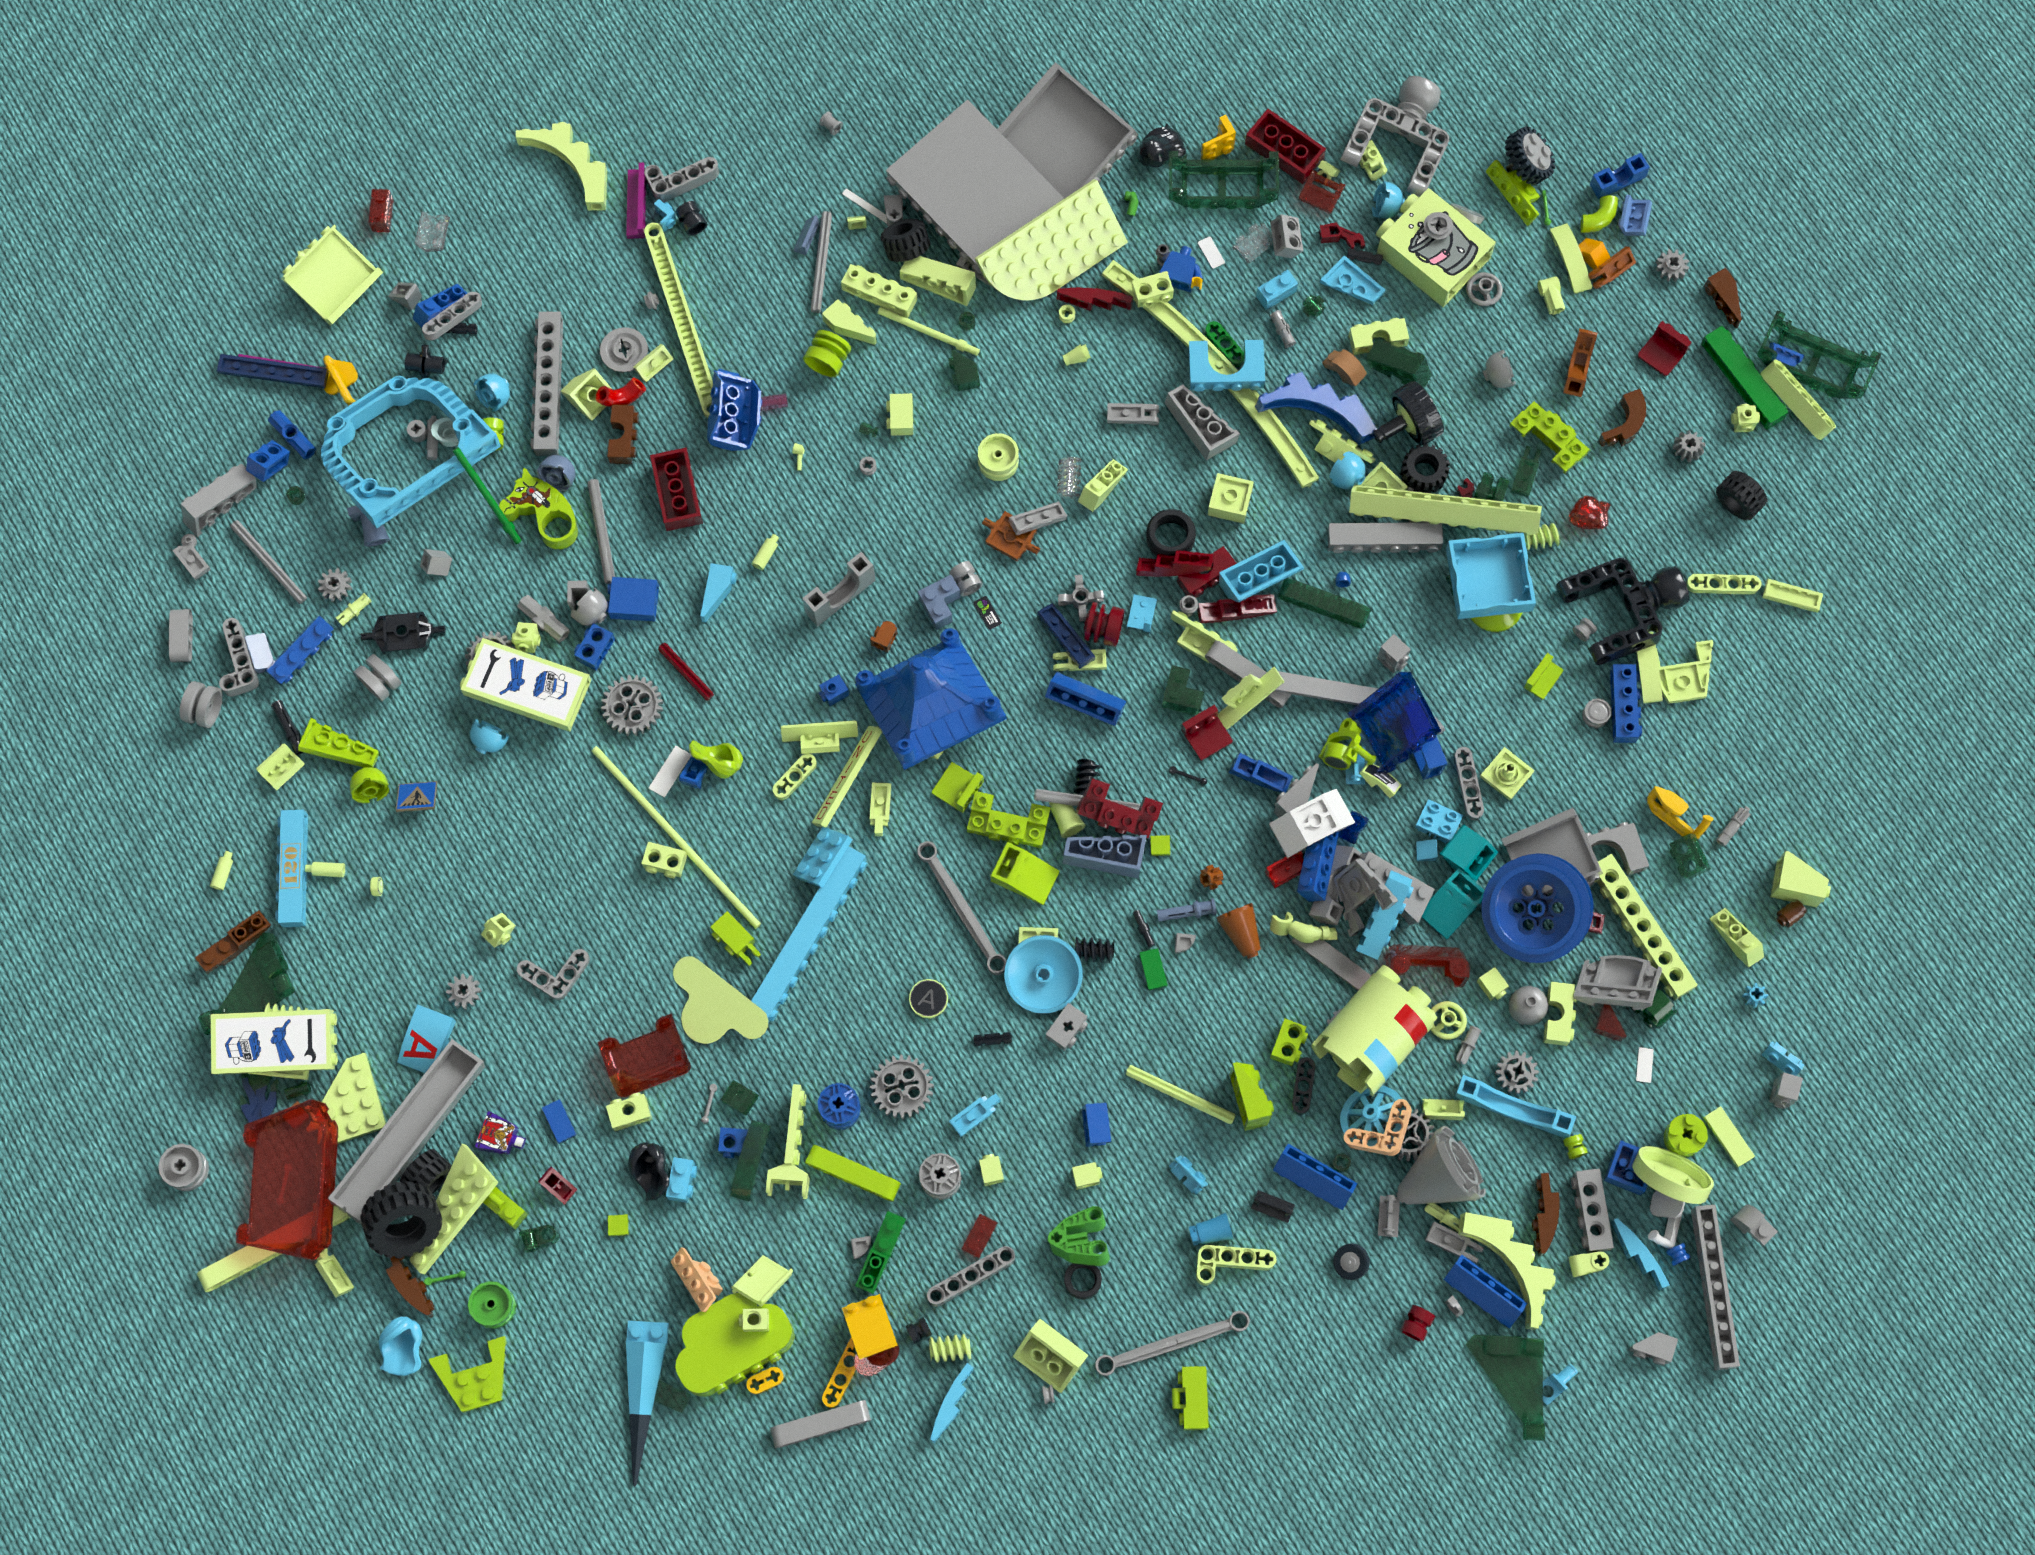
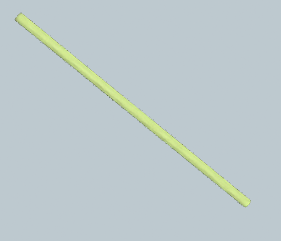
(676, 837)

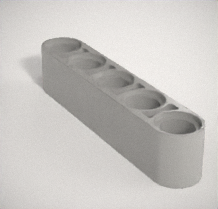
(1240, 667)
(964, 1284)
(820, 1424)

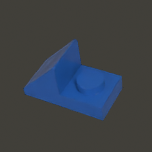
(693, 773)

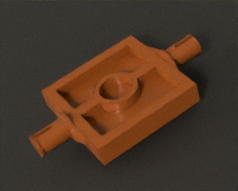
(1006, 541)

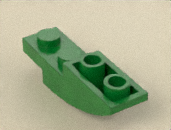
(881, 1252)

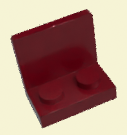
(1206, 733)

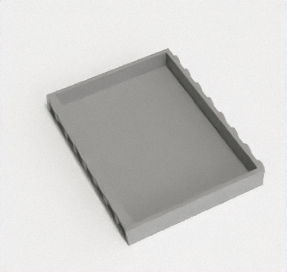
(1067, 132)
(971, 183)

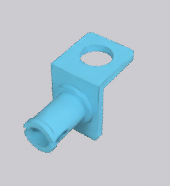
(1558, 1382)

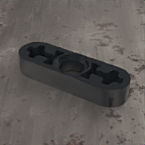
(1306, 1101)

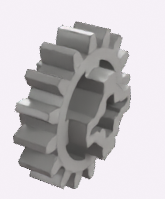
(1524, 1075)

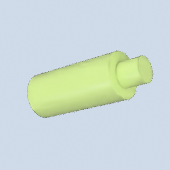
(765, 552)
(326, 869)
(222, 871)

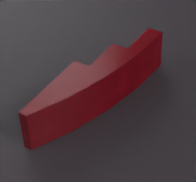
(1087, 297)
(1180, 564)
(1231, 610)

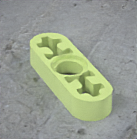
(781, 782)

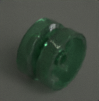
(1488, 492)

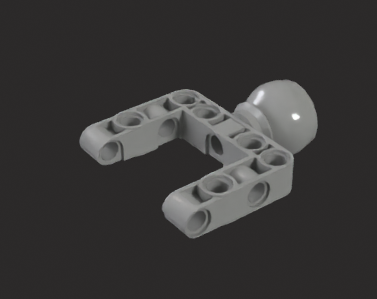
(1417, 99)

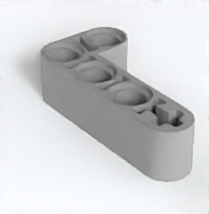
(683, 176)
(238, 655)

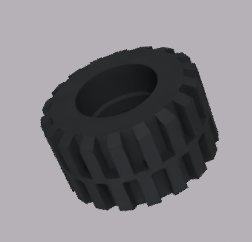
(905, 240)
(1429, 456)
(1741, 495)
(428, 1170)

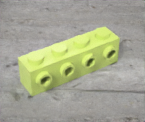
(879, 291)

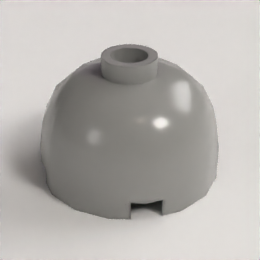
(1499, 370)
(591, 608)
(1528, 1005)

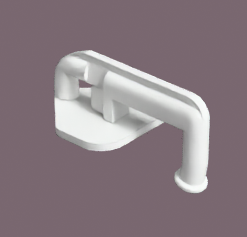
(1666, 1207)

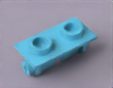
(1352, 773)
(1776, 1054)
(1183, 1168)

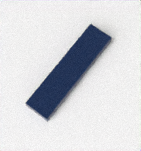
(1066, 635)

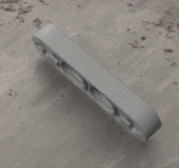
(449, 313)
(1468, 783)

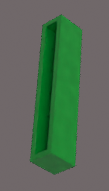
(1744, 376)

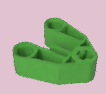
(1071, 1240)

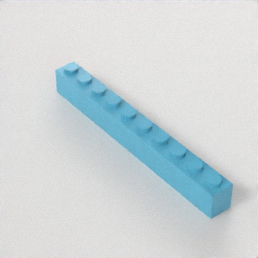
(808, 932)

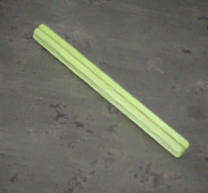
(1180, 1094)

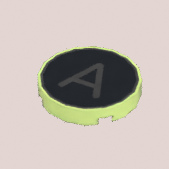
(928, 998)

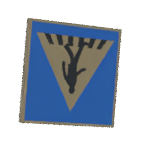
(416, 796)

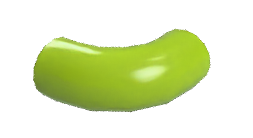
(1601, 218)

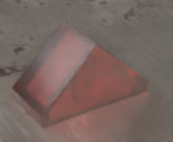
(1608, 1024)

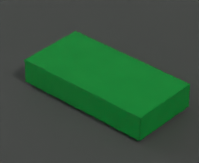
(1153, 969)

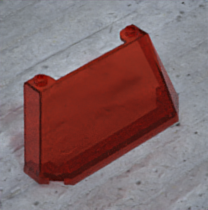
(292, 1181)

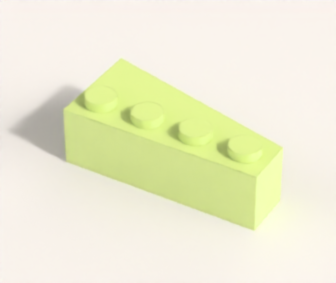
(940, 278)

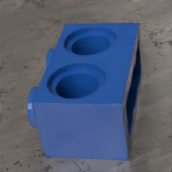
(267, 460)
(598, 648)
(731, 1133)

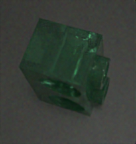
(1693, 853)

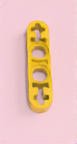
(848, 1372)

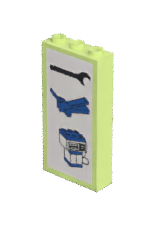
(525, 684)
(273, 1041)

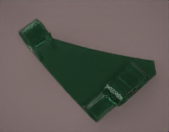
(260, 982)
(1517, 1372)

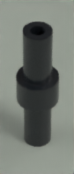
(1143, 928)

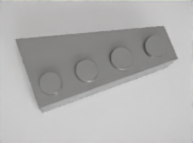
(1202, 426)
(216, 498)
(1420, 895)

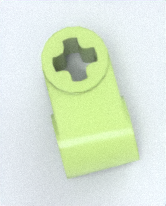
(1584, 1263)

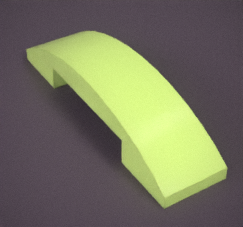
(1572, 258)
(1649, 674)

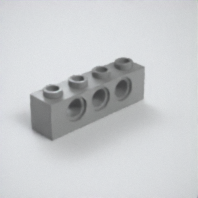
(1593, 1180)

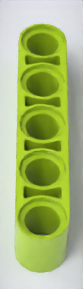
(853, 1173)

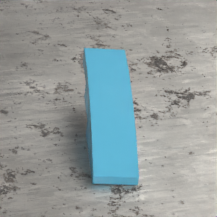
(1635, 1248)
(948, 1409)

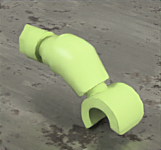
(1301, 931)

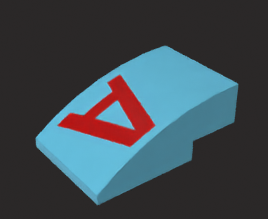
(425, 1038)

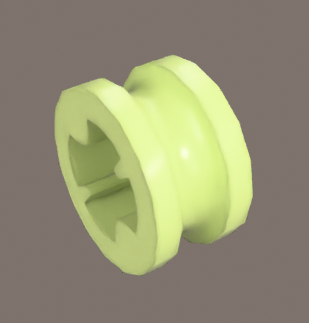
(1070, 318)

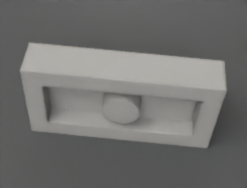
(575, 592)

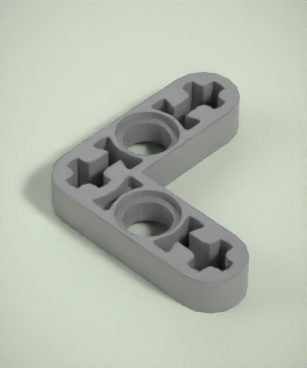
(553, 982)

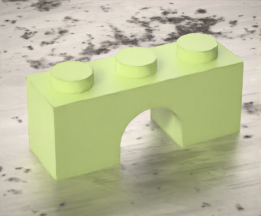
(1392, 331)
(1562, 997)

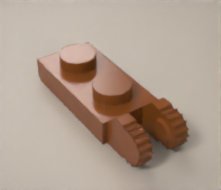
(1613, 267)

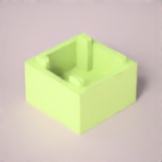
(1230, 498)

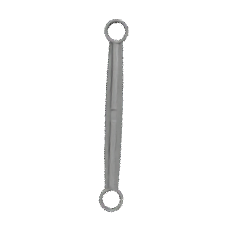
(961, 907)
(1172, 1343)

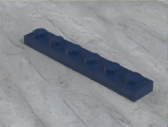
(272, 371)

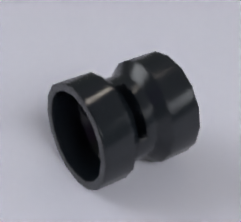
(918, 1330)

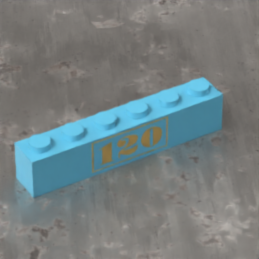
(292, 874)

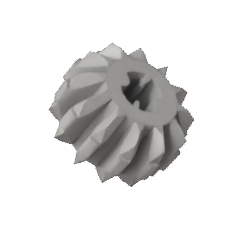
(1689, 439)

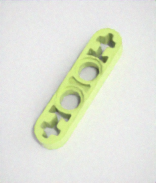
(1723, 584)

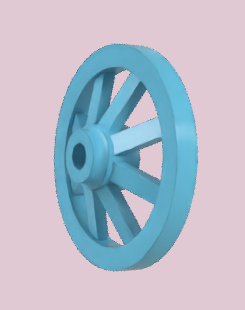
(1369, 1120)

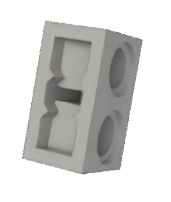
(1286, 236)
(1394, 654)

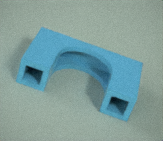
(1204, 377)

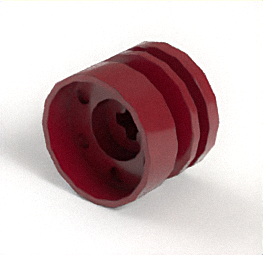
(1104, 624)

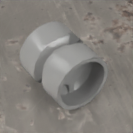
(966, 579)

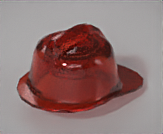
(875, 1363)

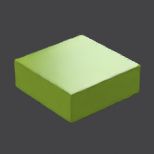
(1160, 845)
(618, 1225)

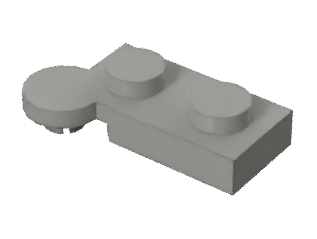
(190, 557)

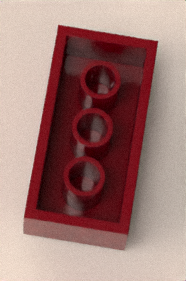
(1297, 151)
(676, 489)

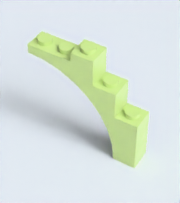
(577, 155)
(1532, 1280)

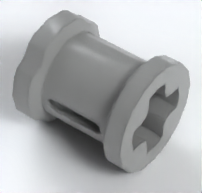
(831, 123)

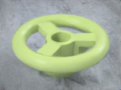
(1448, 1013)

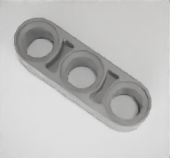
(180, 635)

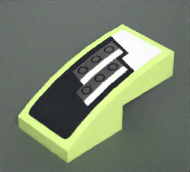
(1382, 779)

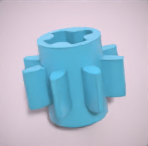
(1751, 998)

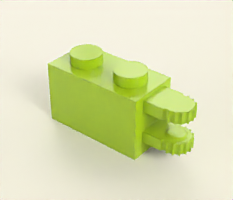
(734, 937)

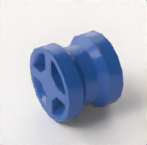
(1678, 1254)

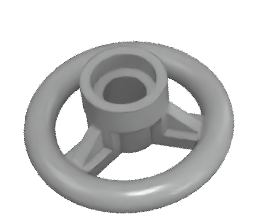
(1487, 281)

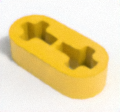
(763, 1376)

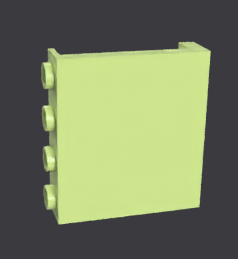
(330, 275)

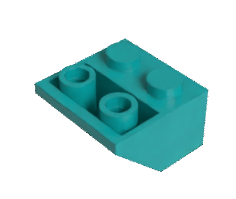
(1469, 852)

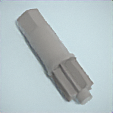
(432, 443)
(1736, 822)

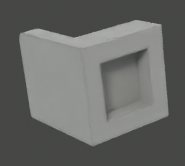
(435, 562)

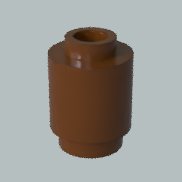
(1791, 913)

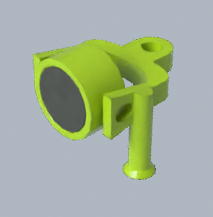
(1340, 755)

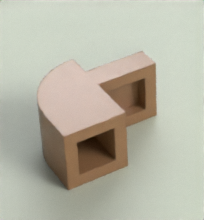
(1346, 366)

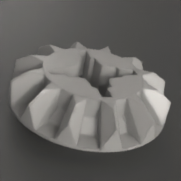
(1444, 221)

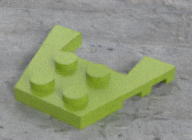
(477, 1385)

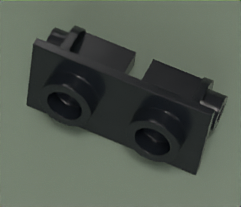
(1273, 1206)

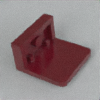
(1664, 349)

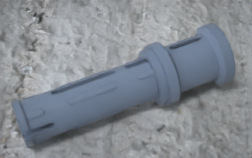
(1196, 909)

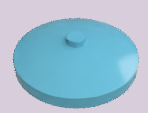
(1043, 974)

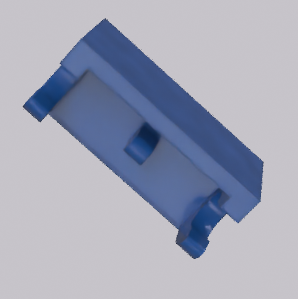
(1096, 1124)

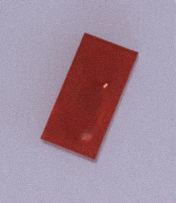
(979, 1236)

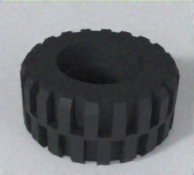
(407, 1236)

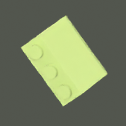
(1050, 1355)

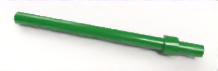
(507, 526)

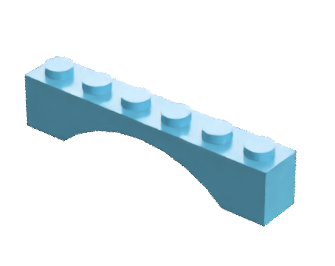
(1540, 1117)

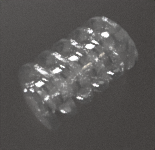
(1067, 477)

